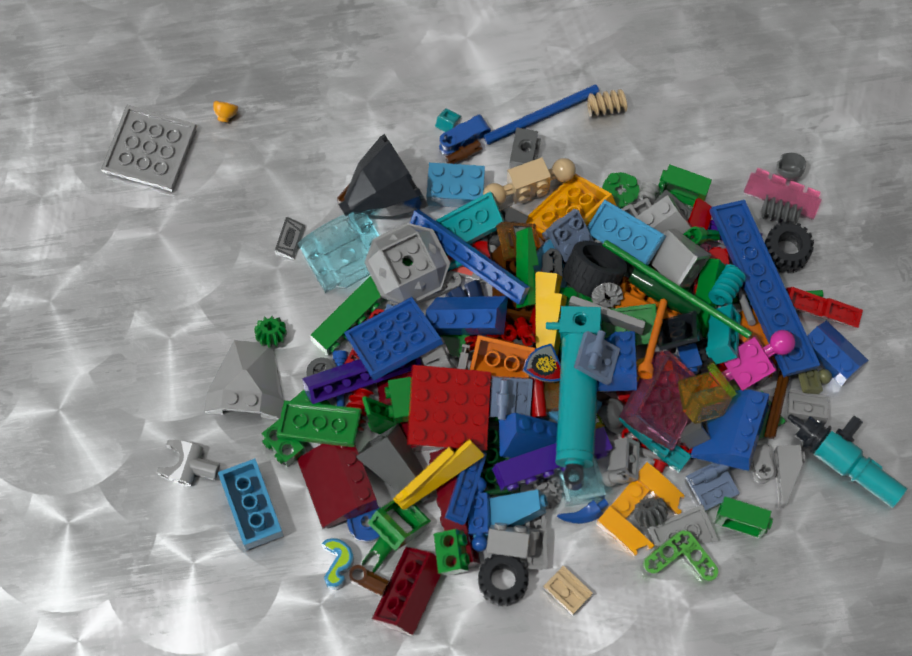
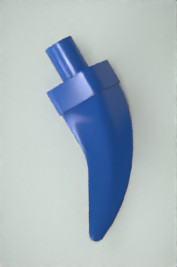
(587, 514)

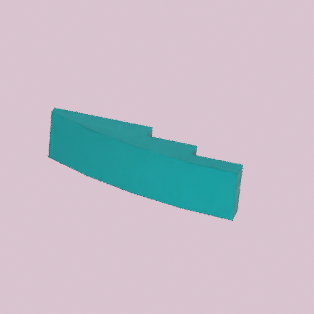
(675, 458)

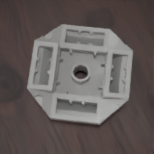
(399, 281)

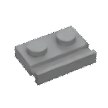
(464, 362)
(806, 405)

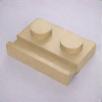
(567, 590)

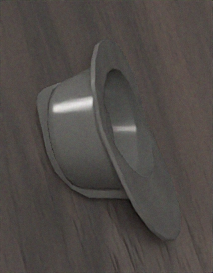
(610, 412)

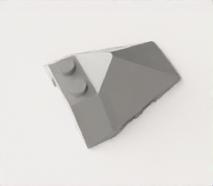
(247, 382)

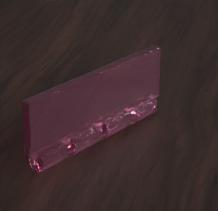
(760, 186)

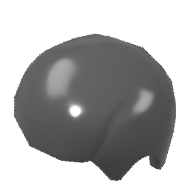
(791, 166)

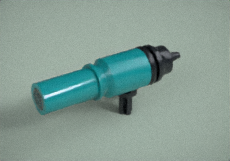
(847, 458)

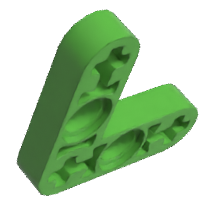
(686, 550)

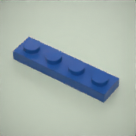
(464, 492)

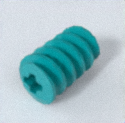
(727, 285)

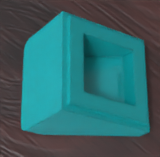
(447, 120)

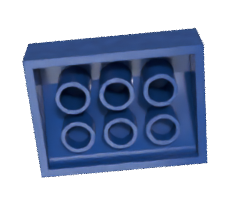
(736, 432)

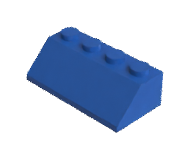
(468, 315)

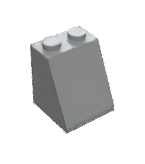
(679, 258)

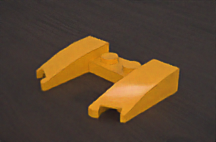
(614, 518)

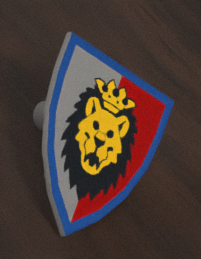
(543, 364)

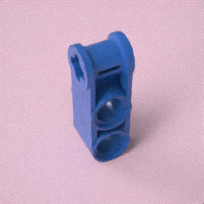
(463, 134)

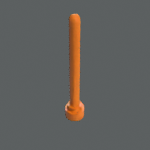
(646, 369)

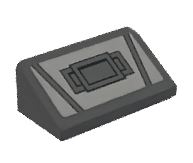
(289, 237)

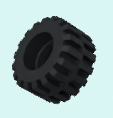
(796, 235)
(503, 596)

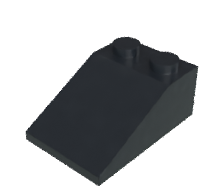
(680, 331)

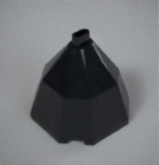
(382, 184)

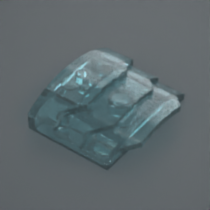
(339, 250)

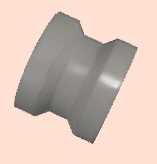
(648, 191)

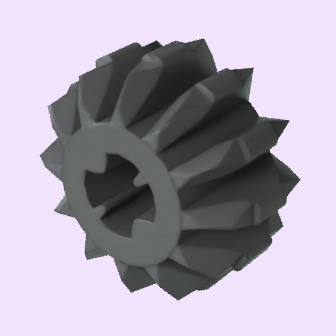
(651, 512)

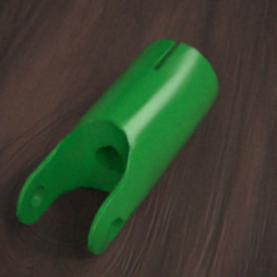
(381, 549)

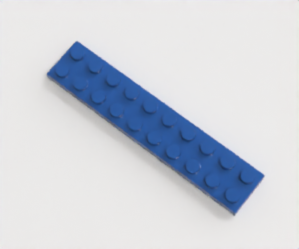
(763, 284)

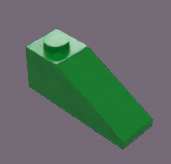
(378, 415)

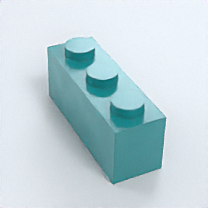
(722, 339)

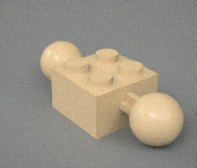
(531, 180)

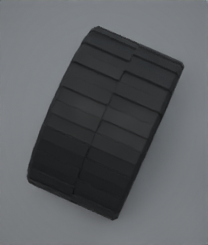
(591, 266)

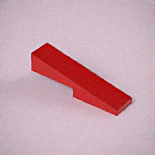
(824, 307)

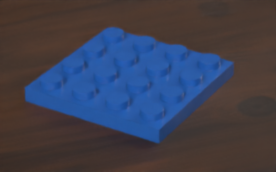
(393, 338)

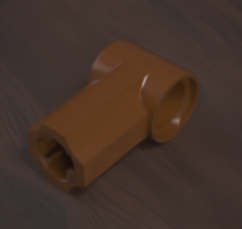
(370, 580)

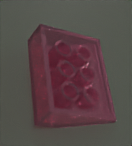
(656, 404)

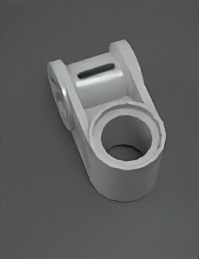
(762, 461)

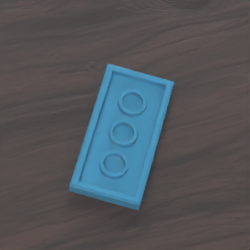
(625, 232)

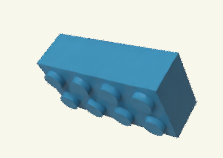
(250, 504)

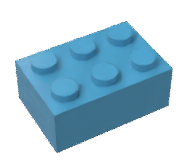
(454, 184)

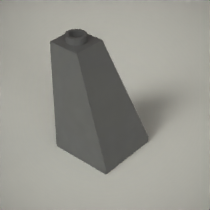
(392, 459)

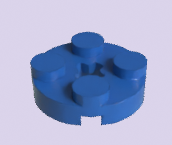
(361, 532)

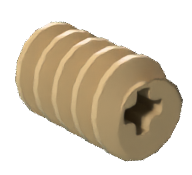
(606, 101)

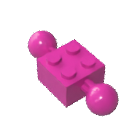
(754, 359)

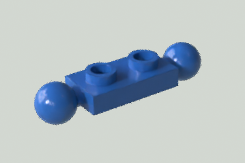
(479, 516)

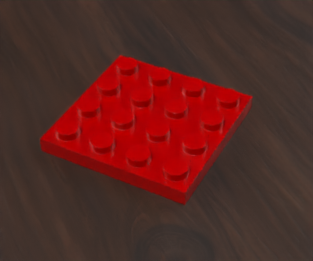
(448, 407)

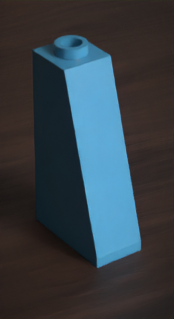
(517, 508)

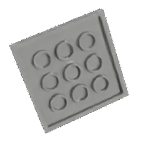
(149, 148)

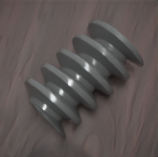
(780, 211)

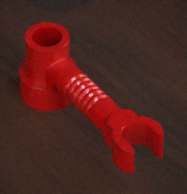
(509, 334)

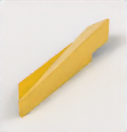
(548, 308)
(438, 472)

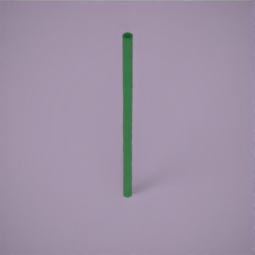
(677, 289)

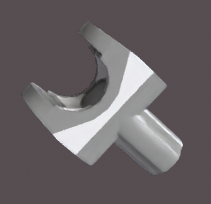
(188, 464)

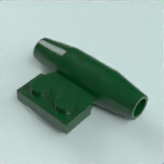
(658, 291)

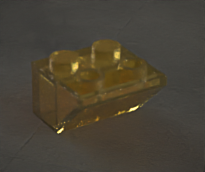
(703, 398)

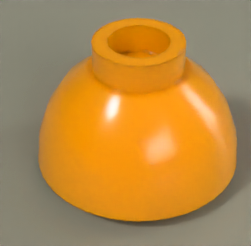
(224, 110)

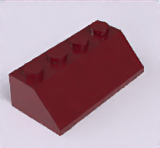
(408, 591)

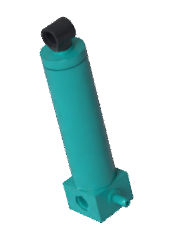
(576, 395)

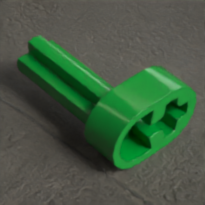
(701, 235)

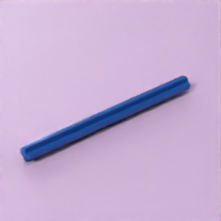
(540, 114)

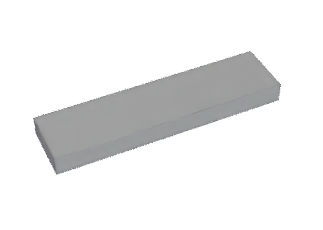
(611, 316)

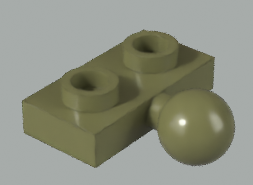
(812, 380)

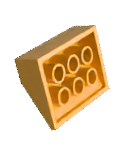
(570, 195)

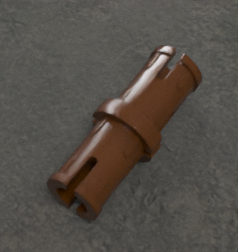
(464, 153)

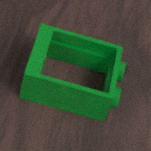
(684, 185)
(743, 517)
(391, 531)

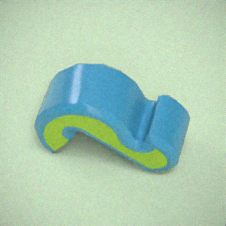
(341, 564)

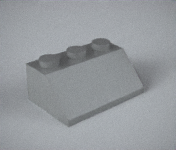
(665, 216)

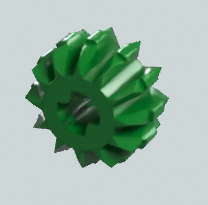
(270, 331)

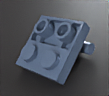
(567, 232)
(597, 357)
(510, 396)
(712, 485)

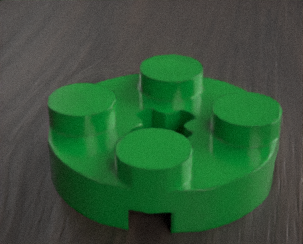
(628, 183)

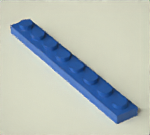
(474, 260)

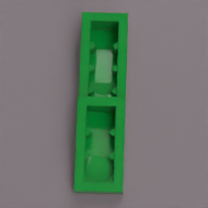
(525, 261)
(707, 279)

